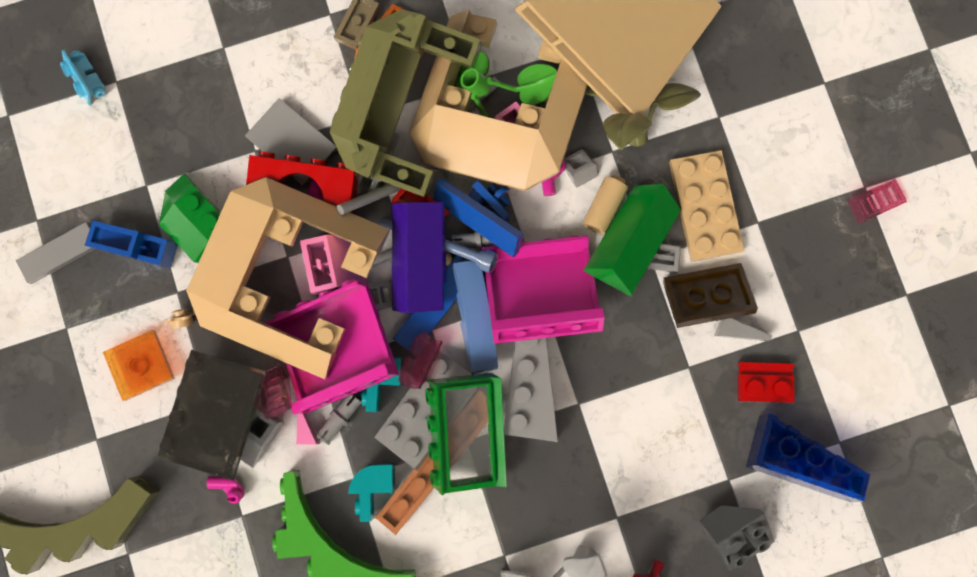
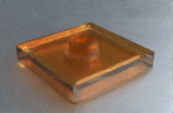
(138, 365)

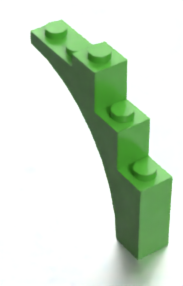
(306, 538)

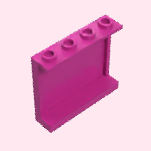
(543, 291)
(363, 352)

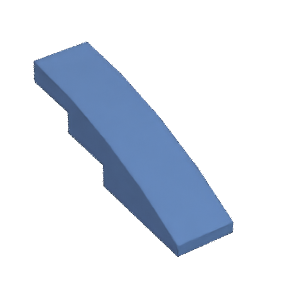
(475, 317)

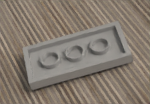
(406, 428)

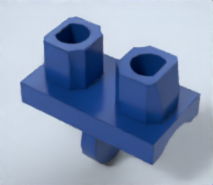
(482, 196)

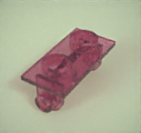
(415, 372)

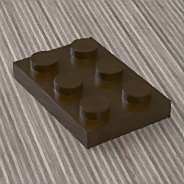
(709, 295)

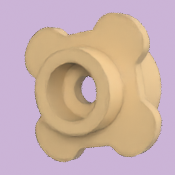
(181, 318)

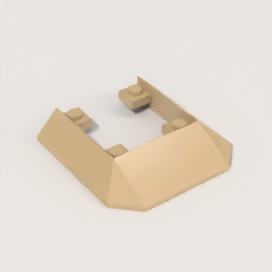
(487, 147)
(221, 276)

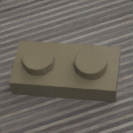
(358, 16)

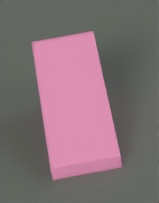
(305, 432)

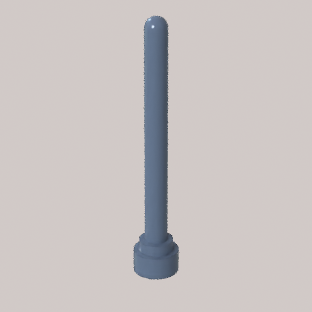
(484, 259)

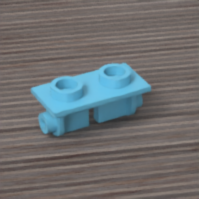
(77, 66)

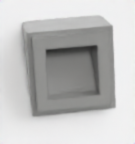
(580, 168)

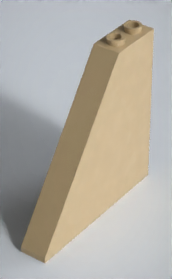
(621, 45)

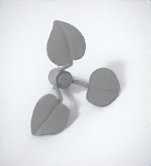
(584, 563)

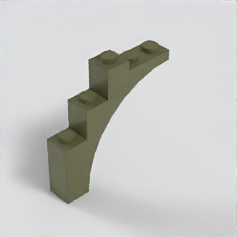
(108, 524)

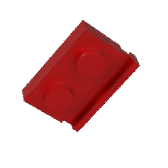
(766, 382)

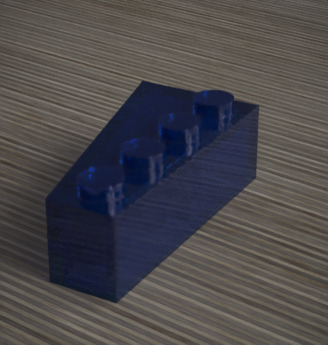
(795, 458)

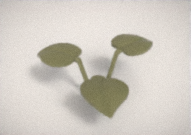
(633, 128)

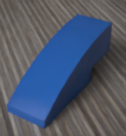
(131, 244)

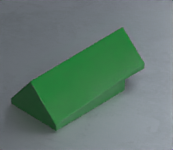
(634, 237)

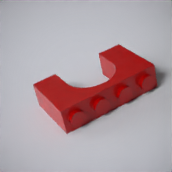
(336, 183)

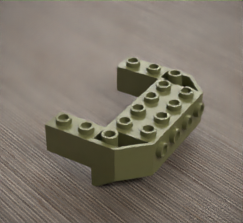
(378, 91)

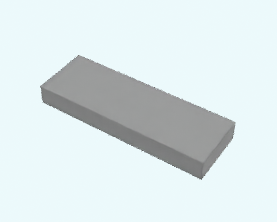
(55, 254)

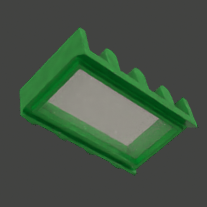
(466, 433)

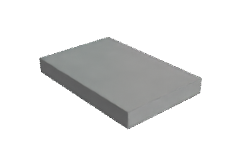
(287, 133)

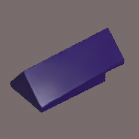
(418, 257)

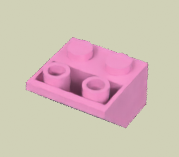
(323, 263)

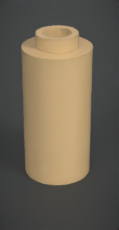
(605, 204)

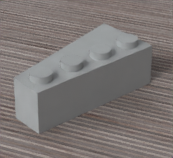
(530, 393)

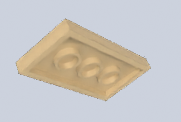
(706, 206)

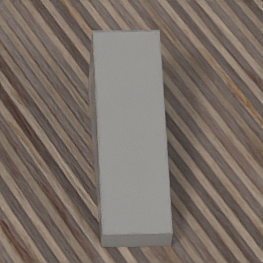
(734, 329)

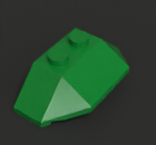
(188, 217)

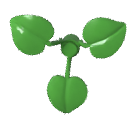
(534, 82)

